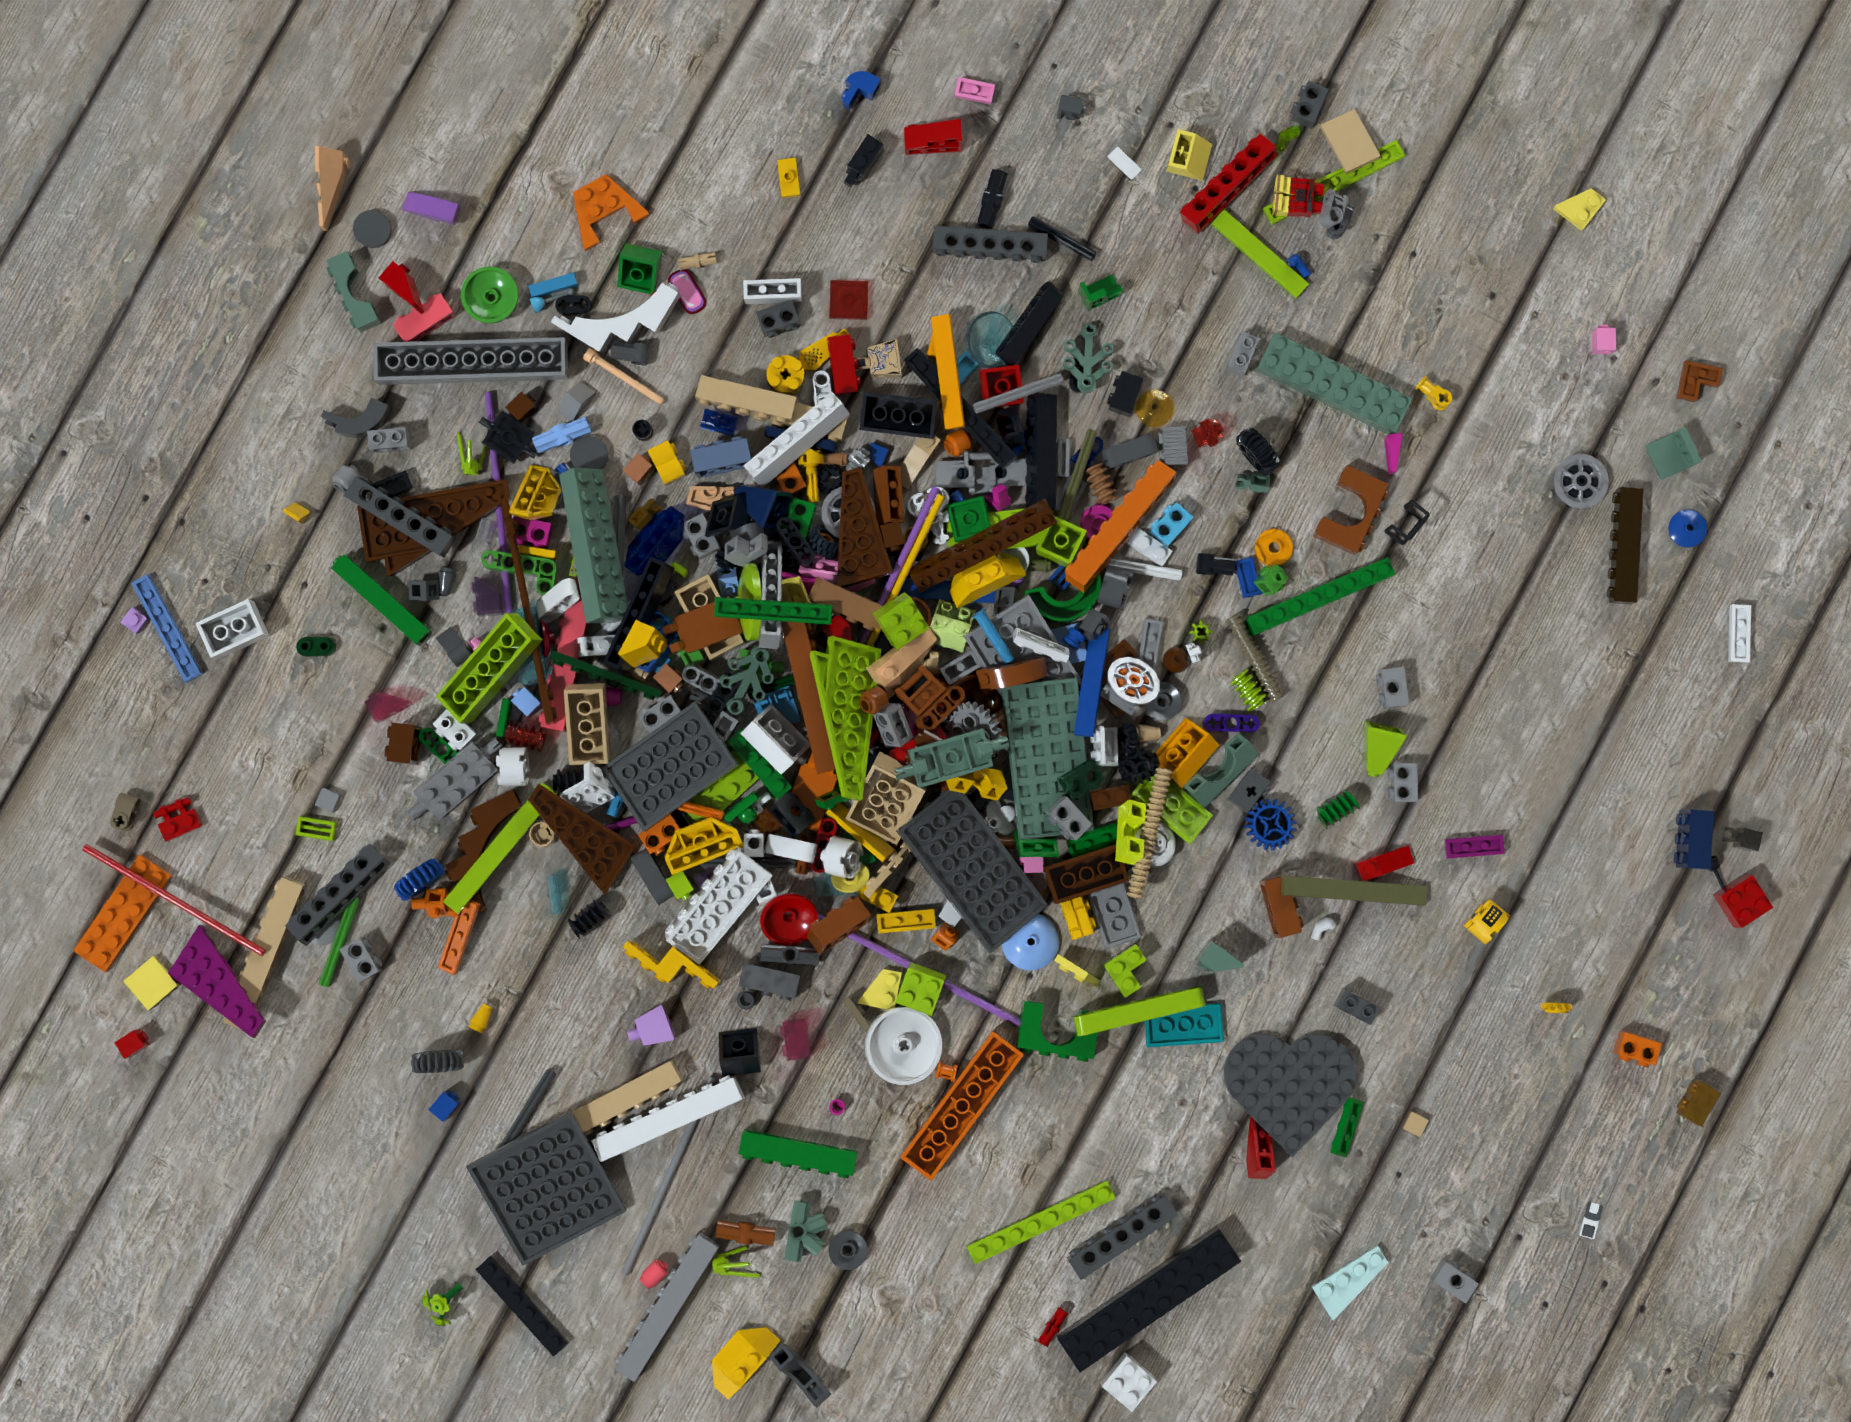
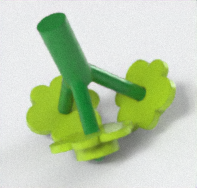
(440, 1304)

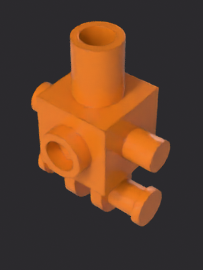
(434, 903)

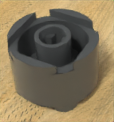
(1115, 587)

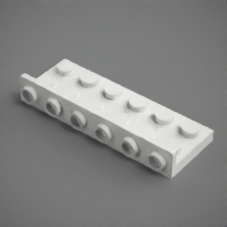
(717, 905)

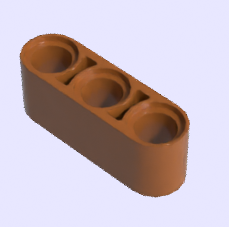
(948, 704)

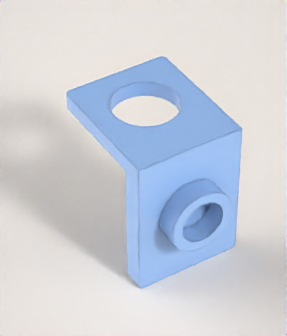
(727, 583)

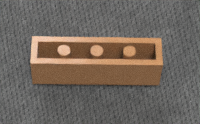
(846, 603)

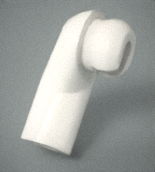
(1322, 925)

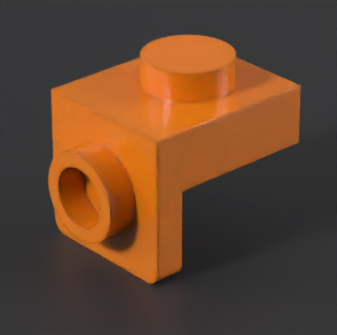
(945, 936)

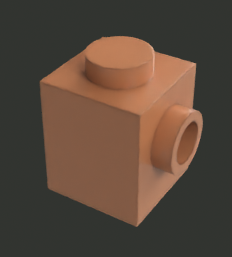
(669, 678)

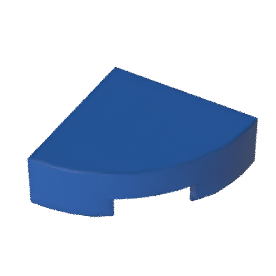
(878, 454)

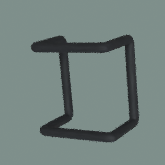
(1415, 529)

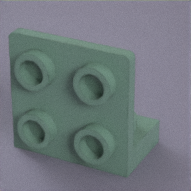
(1673, 453)

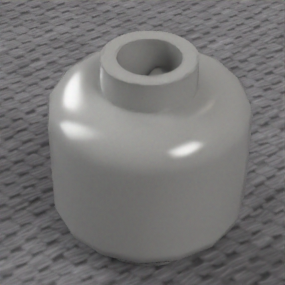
(344, 477)

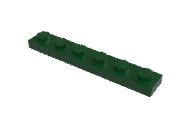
(612, 678)

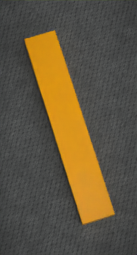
(948, 371)

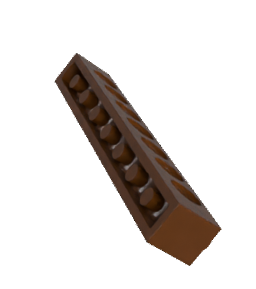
(982, 545)

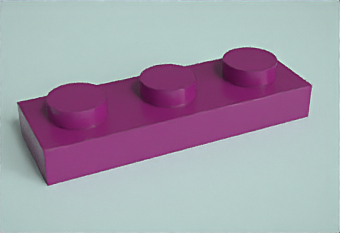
(1474, 846)

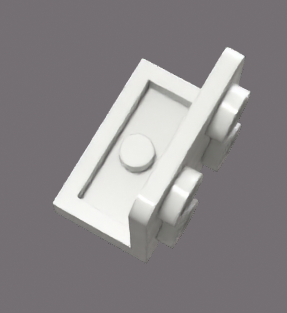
(1105, 746)
(592, 791)

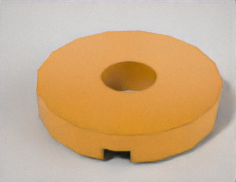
(1273, 536)

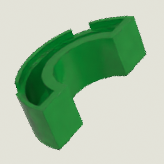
(1065, 611)

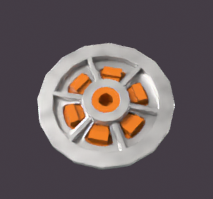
(1133, 681)

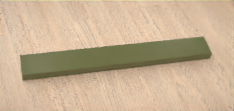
(1353, 890)

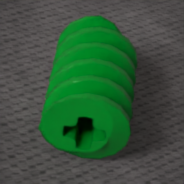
(1336, 808)

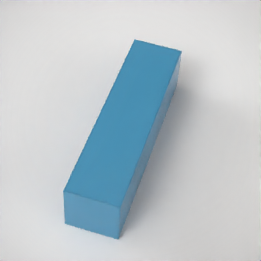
(553, 285)

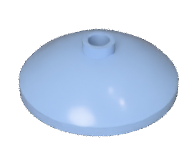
(1036, 955)

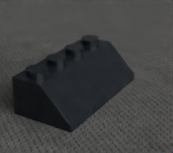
(900, 415)

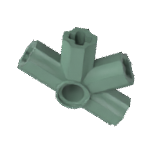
(808, 1238)

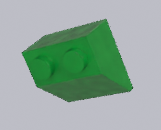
(639, 268)

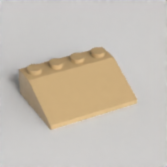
(886, 801)

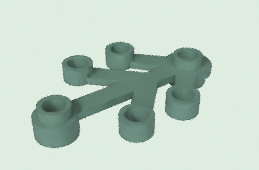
(1087, 360)
(748, 675)

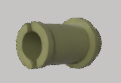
(1040, 565)

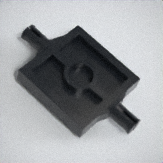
(508, 437)

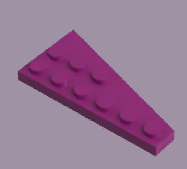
(213, 980)

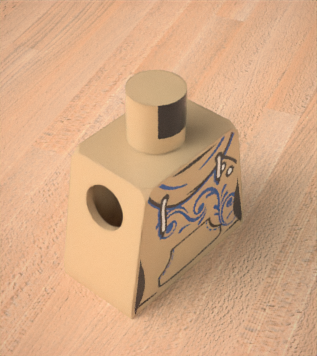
(882, 360)

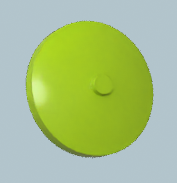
(750, 588)

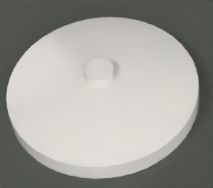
(903, 1045)

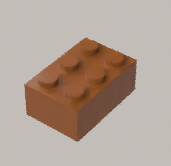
(1281, 908)
(838, 924)

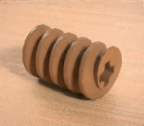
(1100, 484)

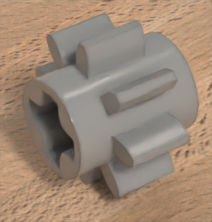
(859, 458)

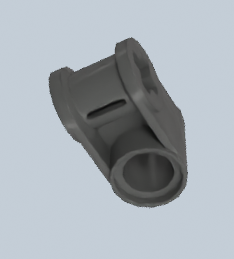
(1335, 234)

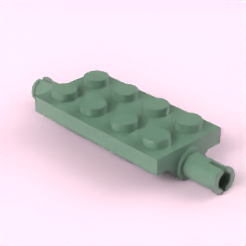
(950, 757)

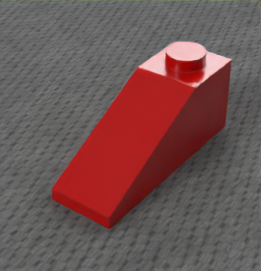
(401, 283)
(1383, 863)
(1259, 1152)

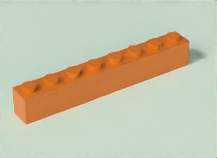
(1120, 526)

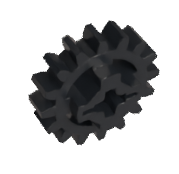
(1138, 766)

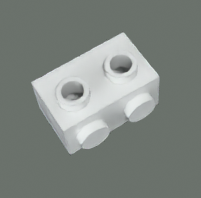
(458, 734)

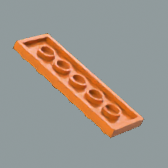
(121, 915)

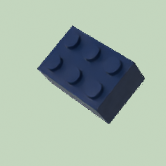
(1694, 839)

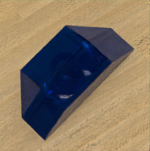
(655, 540)

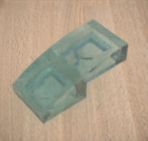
(824, 887)

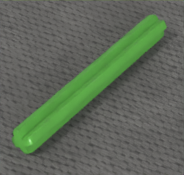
(339, 942)

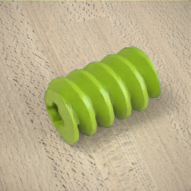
(1248, 690)

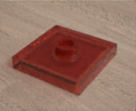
(848, 300)

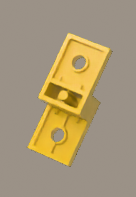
(670, 965)

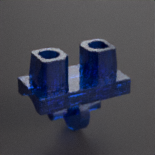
(719, 422)

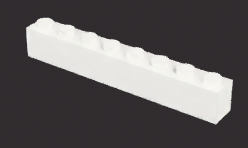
(667, 1119)

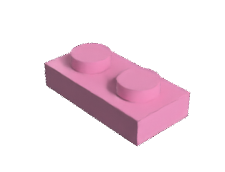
(974, 90)

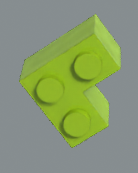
(1120, 969)

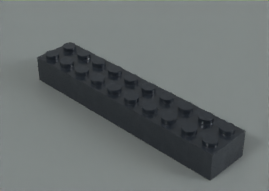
(1148, 1299)

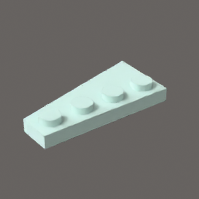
(1344, 1284)

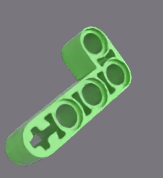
(537, 571)

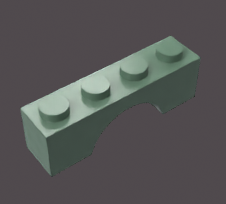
(344, 271)
(1238, 756)

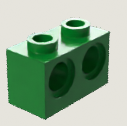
(804, 520)

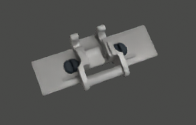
(982, 479)

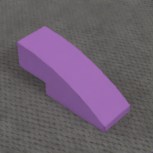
(432, 208)

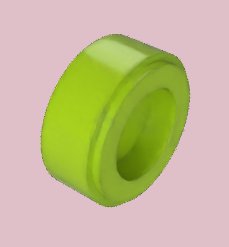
(679, 570)

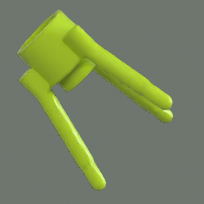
(470, 466)
(722, 1264)

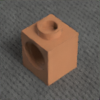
(639, 468)

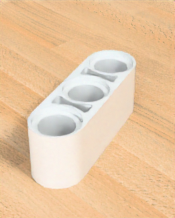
(557, 600)
(790, 848)

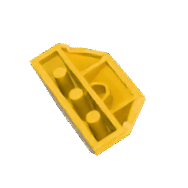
(536, 495)
(985, 578)
(700, 844)
(741, 1358)

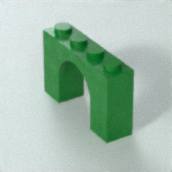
(1031, 1038)

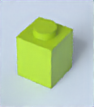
(680, 885)

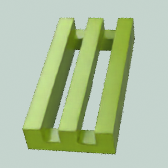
(332, 831)

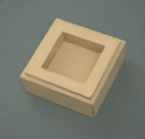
(1415, 1124)

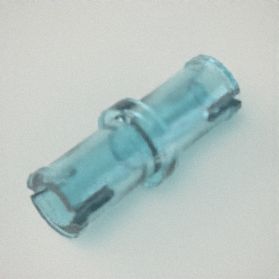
(554, 894)

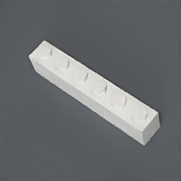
(796, 439)

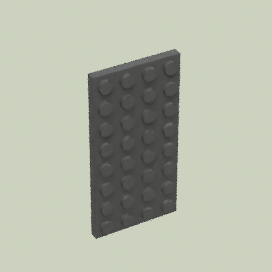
(972, 868)

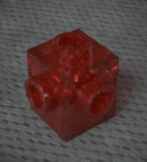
(1208, 433)

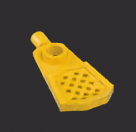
(823, 348)

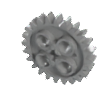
(970, 717)

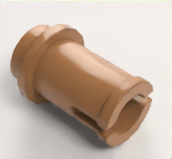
(835, 458)

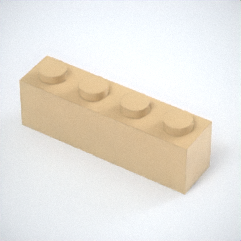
(756, 401)

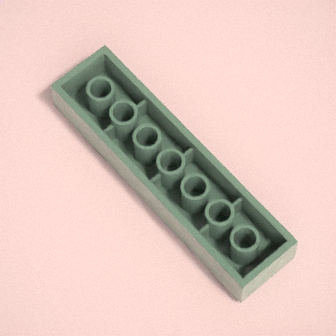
(1333, 384)
(594, 545)

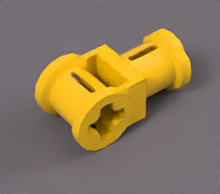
(1434, 394)

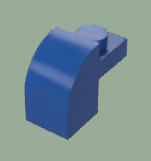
(860, 83)

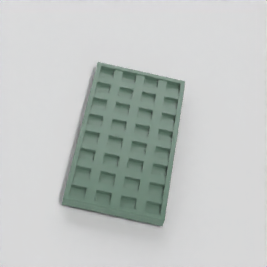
(1041, 749)

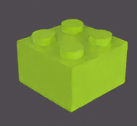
(1062, 542)
(900, 621)
(920, 988)

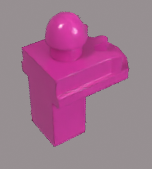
(998, 498)

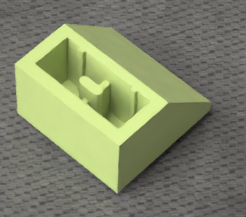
(951, 624)

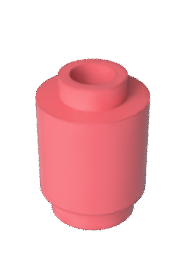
(654, 1273)

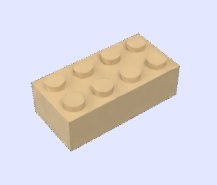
(700, 594)
(587, 723)

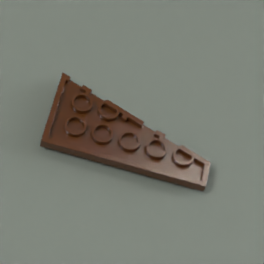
(860, 539)
(588, 841)

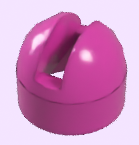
(838, 1103)

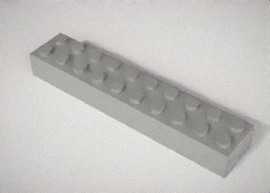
(470, 361)

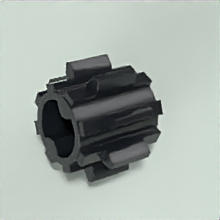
(721, 562)

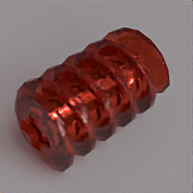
(525, 736)

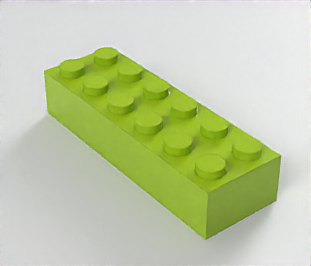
(488, 668)

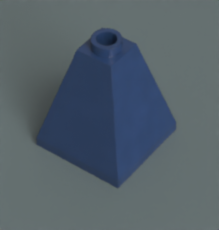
(764, 505)

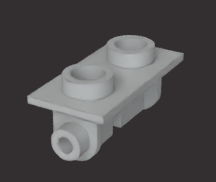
(1109, 695)

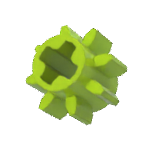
(1199, 627)

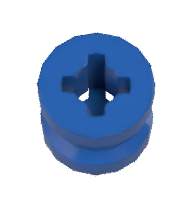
(1073, 638)

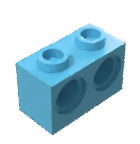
(1174, 527)

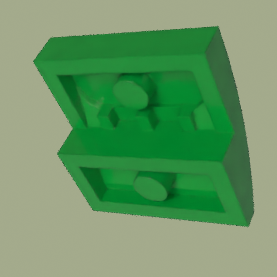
(1037, 847)

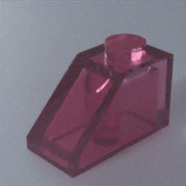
(384, 705)

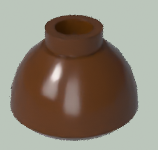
(1176, 659)

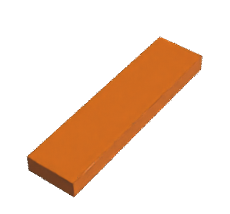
(458, 938)

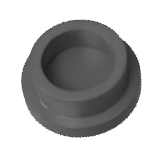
(746, 1000)

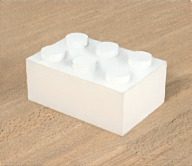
(232, 629)
(775, 739)

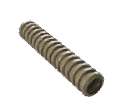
(1255, 658)

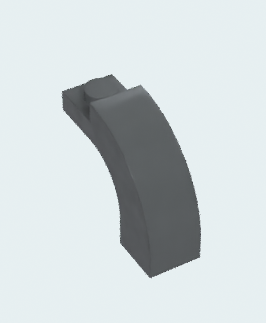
(371, 419)
(801, 1373)

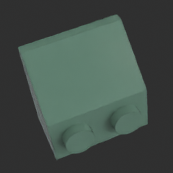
(1216, 959)

